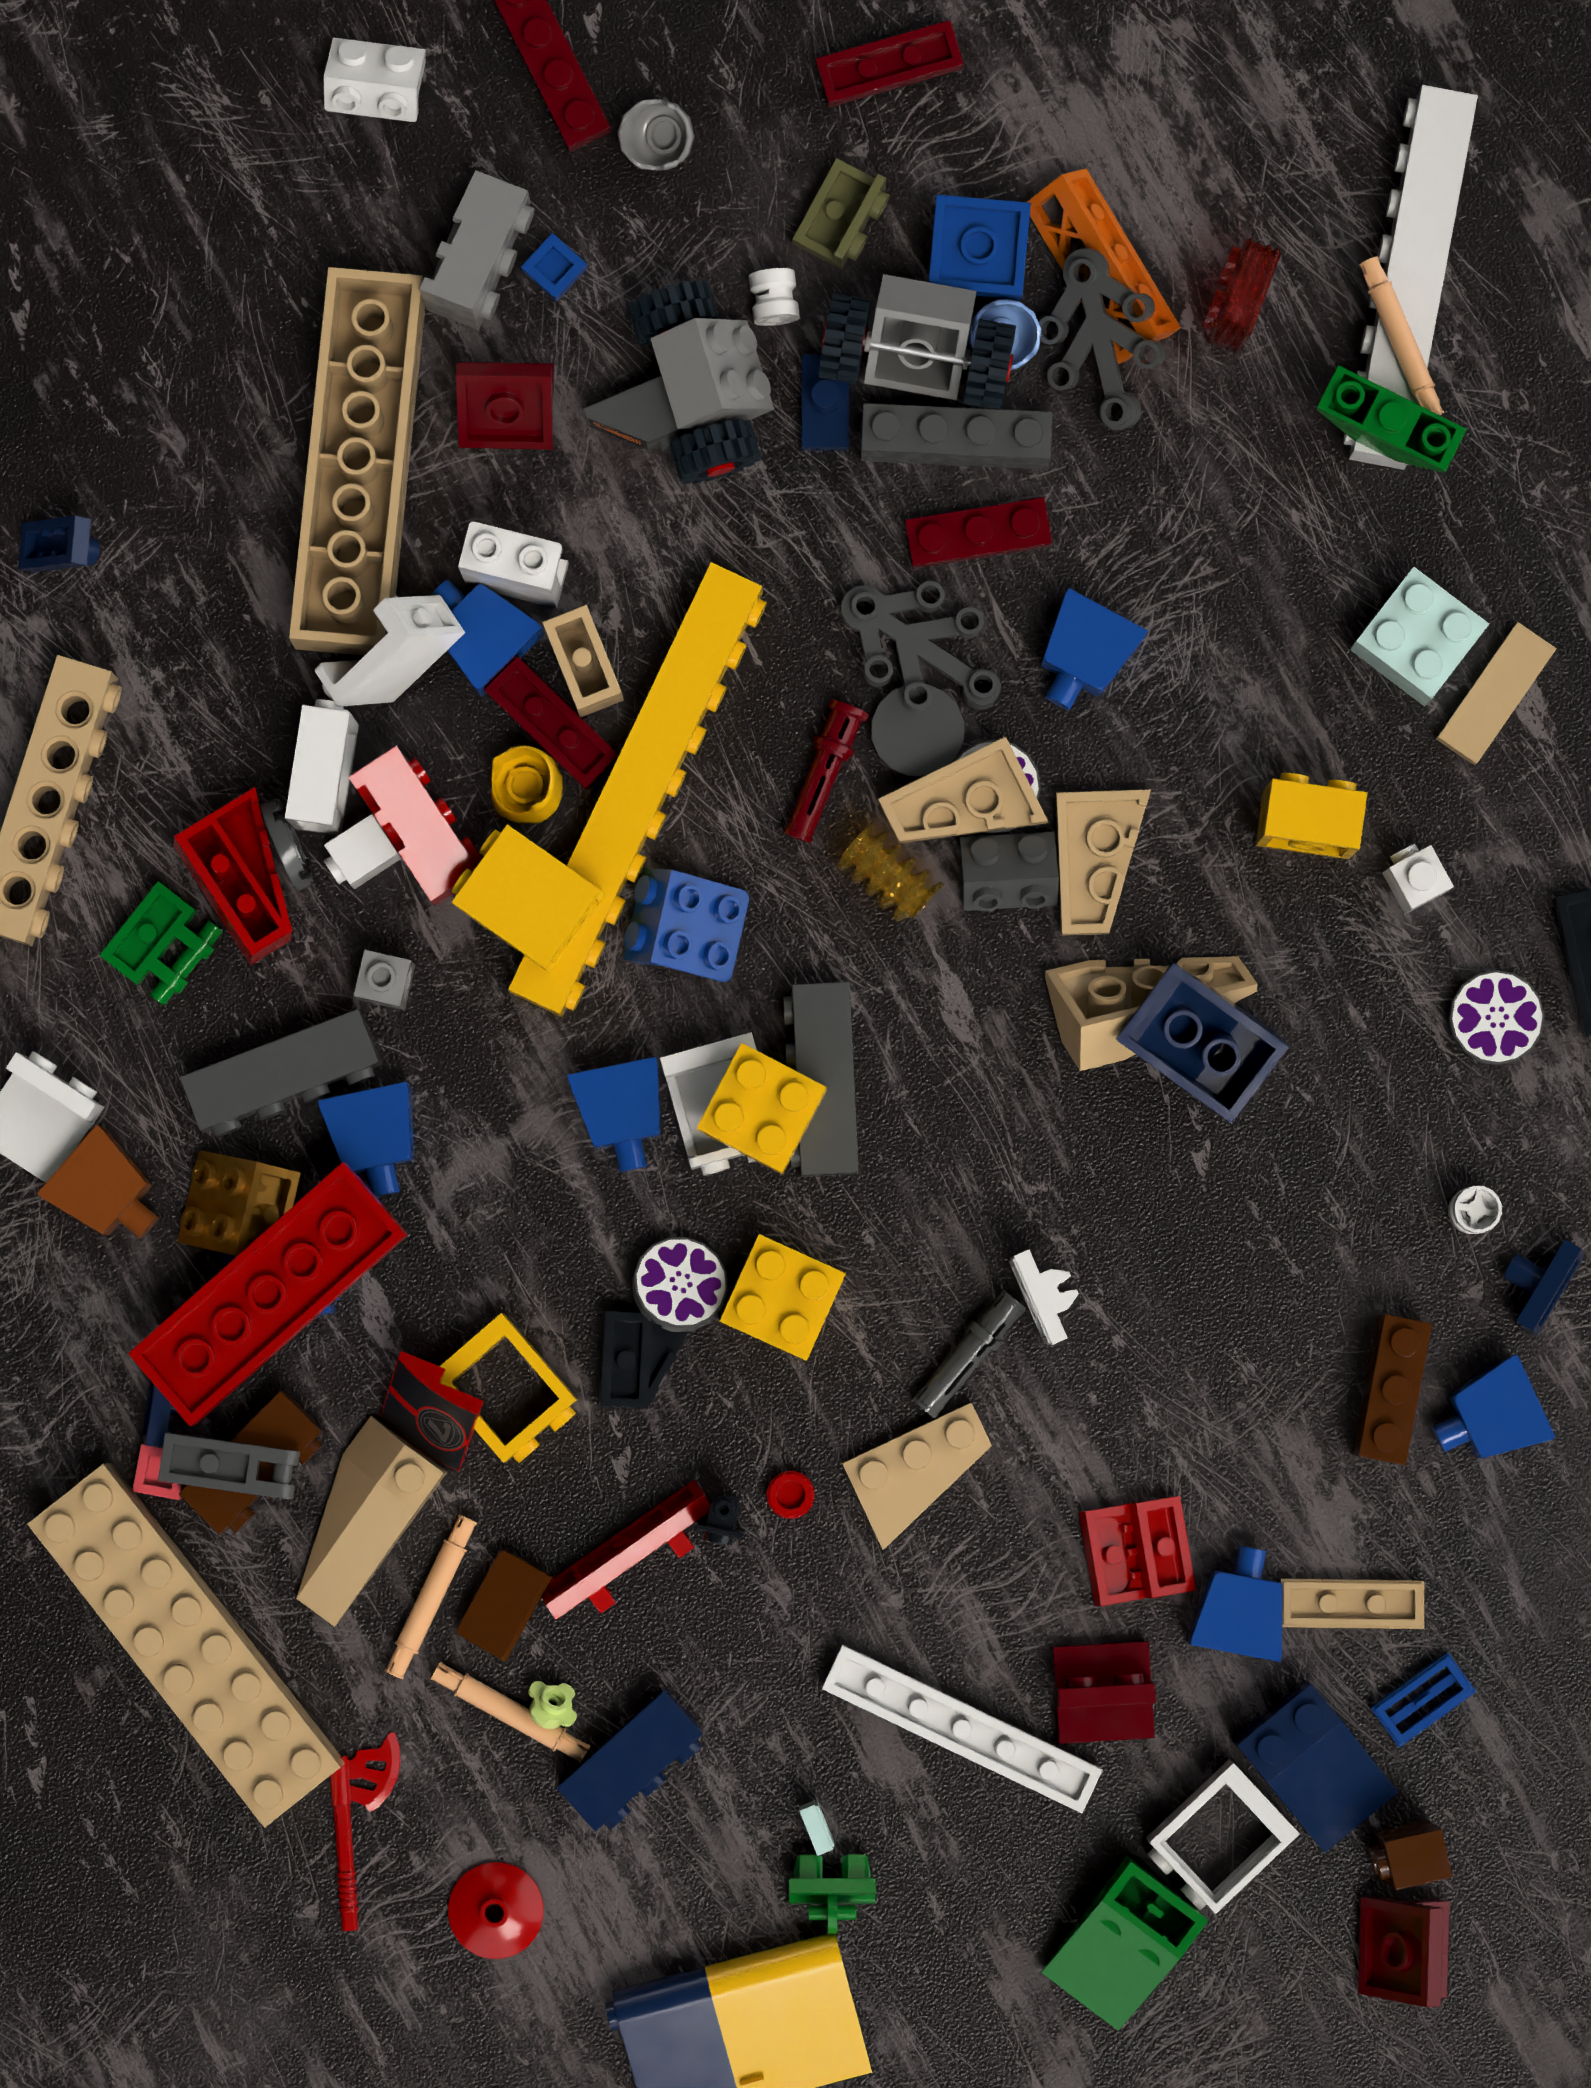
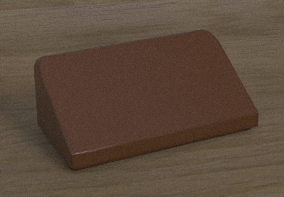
(503, 1604)

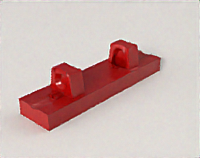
(660, 1525)

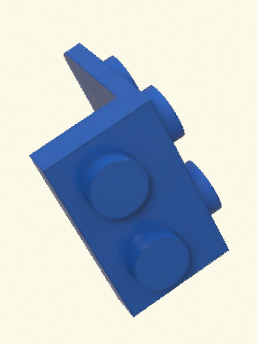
(686, 924)

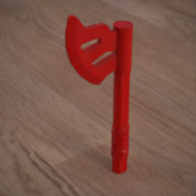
(342, 1795)

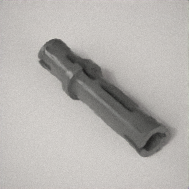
(974, 1347)

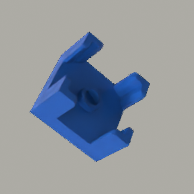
(980, 245)

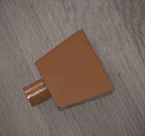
(101, 1186)

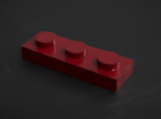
(889, 63)
(978, 533)
(551, 723)

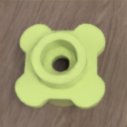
(544, 1712)

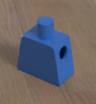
(493, 633)
(1087, 648)
(620, 1108)
(373, 1132)
(1495, 1413)
(1240, 1610)

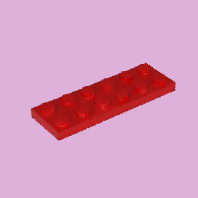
(268, 1294)

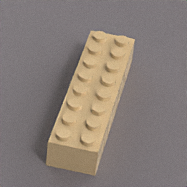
(357, 459)
(186, 1643)

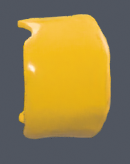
(525, 785)

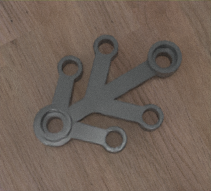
(1099, 332)
(915, 642)

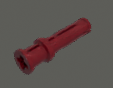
(833, 743)

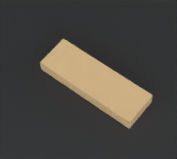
(1496, 693)
(1352, 1603)

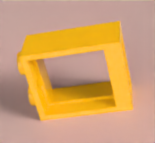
(554, 1416)

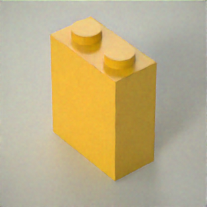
(526, 897)

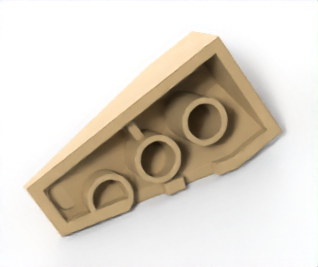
(1098, 1000)
(370, 1506)

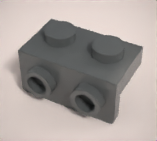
(1009, 871)

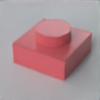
(148, 1472)

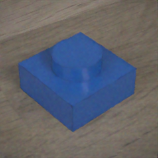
(554, 267)

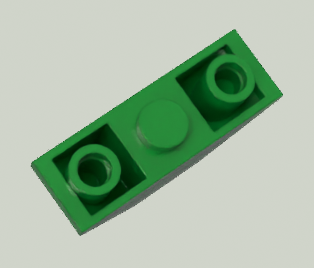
(1389, 422)

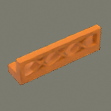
(1101, 231)

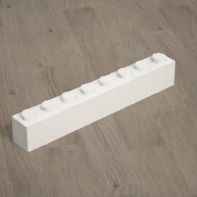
(1420, 234)

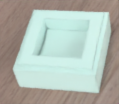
(817, 1827)

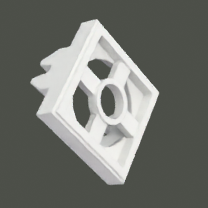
(1043, 1296)

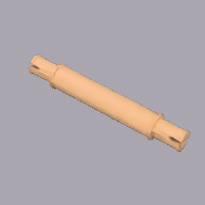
(1400, 335)
(430, 1596)
(508, 1711)

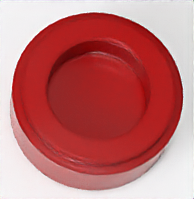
(790, 1494)

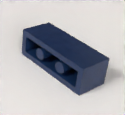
(632, 1761)

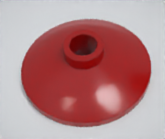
(500, 1885)

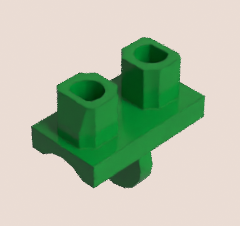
(853, 1888)

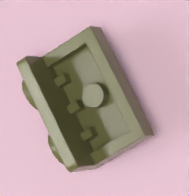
(840, 213)

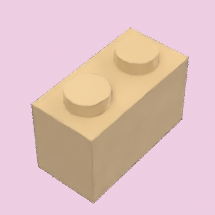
(583, 661)

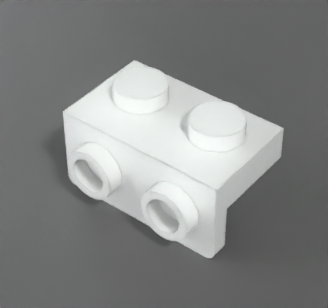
(373, 79)

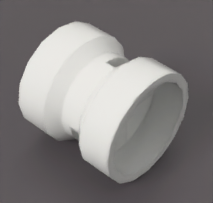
(774, 296)
(1483, 1209)

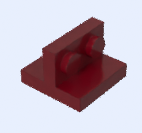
(505, 405)
(1103, 1692)
(1404, 1950)

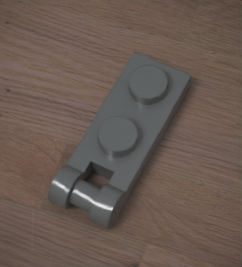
(226, 1465)

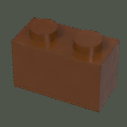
(1410, 1855)

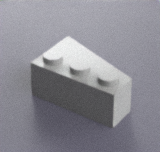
(478, 251)

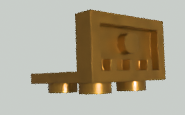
(234, 1202)

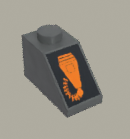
(638, 416)

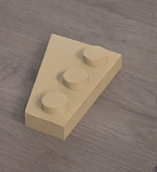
(964, 798)
(1094, 854)
(915, 1469)

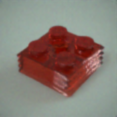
(1247, 280)

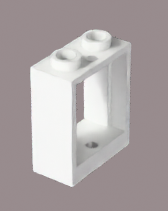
(322, 768)
(1195, 1888)

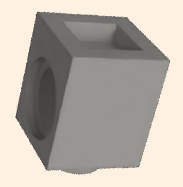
(384, 980)

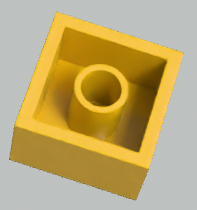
(1311, 816)
(761, 1108)
(782, 1297)

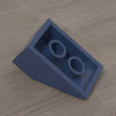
(1203, 1041)
(1315, 1765)

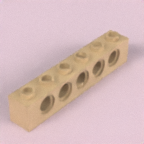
(68, 684)

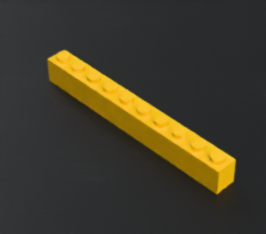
(649, 772)

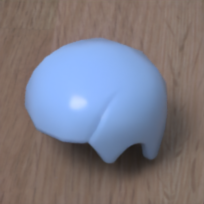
(1012, 312)

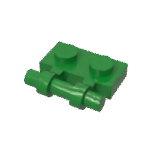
(149, 935)

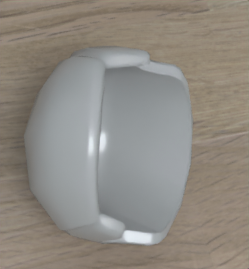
(656, 134)

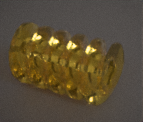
(888, 874)

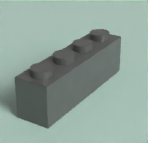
(956, 436)
(825, 1055)
(281, 1072)

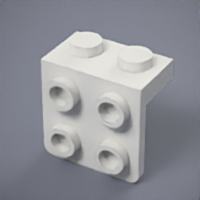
(43, 1115)

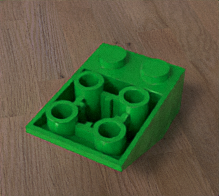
(1124, 1943)

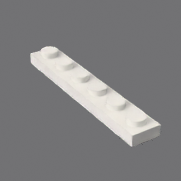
(962, 1728)

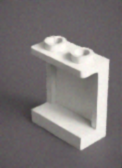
(513, 564)
(417, 636)
(692, 1083)

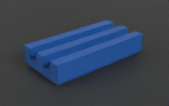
(1412, 1683)

